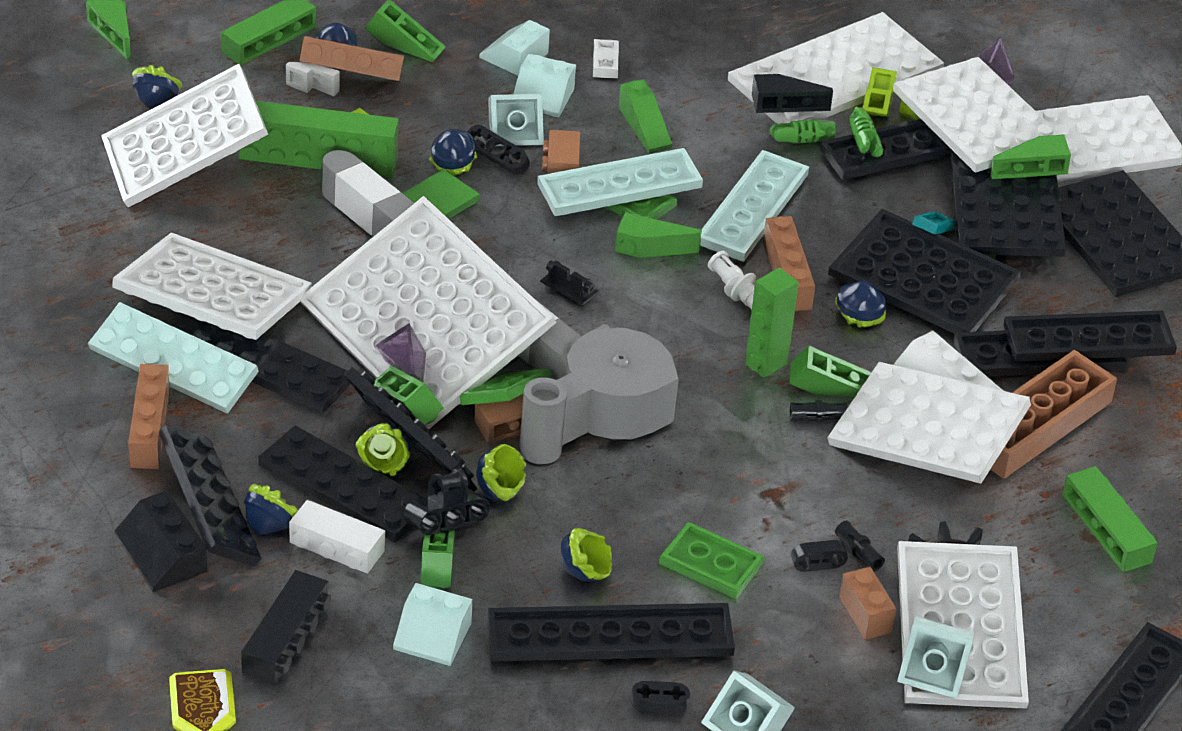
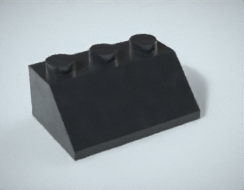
(162, 542)

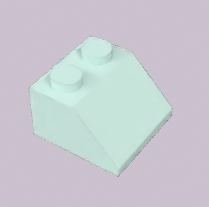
(514, 46)
(547, 77)
(517, 118)
(433, 624)
(936, 657)
(747, 706)

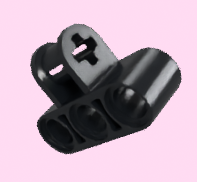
(446, 505)

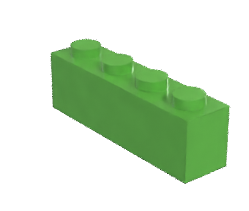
(267, 30)
(771, 322)
(1109, 519)

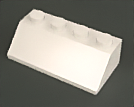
(937, 357)

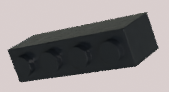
(285, 627)

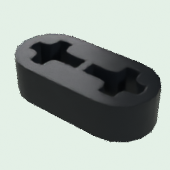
(819, 555)
(660, 697)

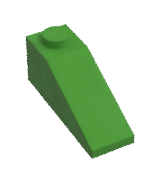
(111, 22)
(403, 33)
(644, 115)
(1033, 158)
(653, 238)
(826, 374)
(411, 394)
(437, 559)

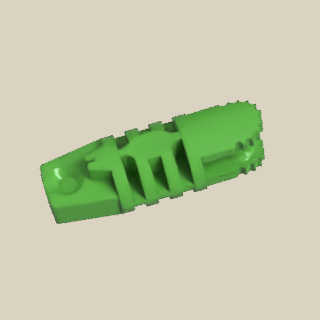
(803, 131)
(865, 132)

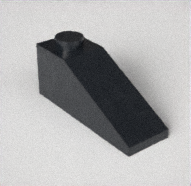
(787, 94)

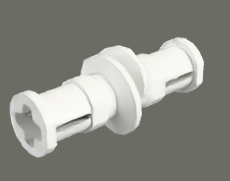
(737, 284)

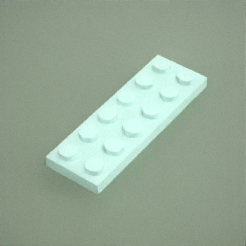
(619, 182)
(757, 196)
(193, 364)

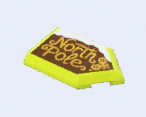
(202, 700)

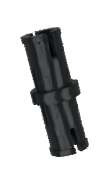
(817, 410)
(849, 535)

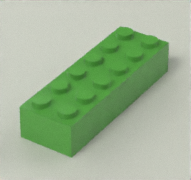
(305, 134)

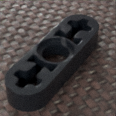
(502, 158)

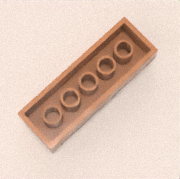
(1060, 402)

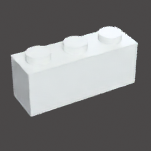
(337, 536)

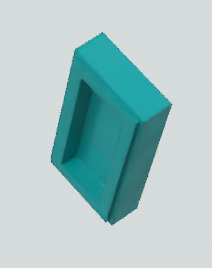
(934, 222)

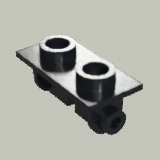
(570, 285)

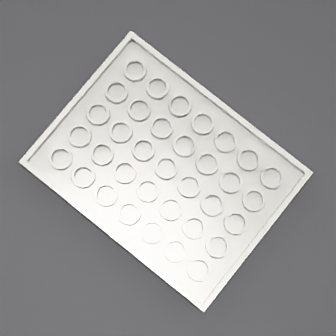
(444, 286)

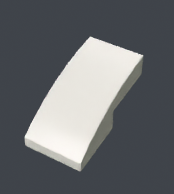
(605, 58)
(308, 76)

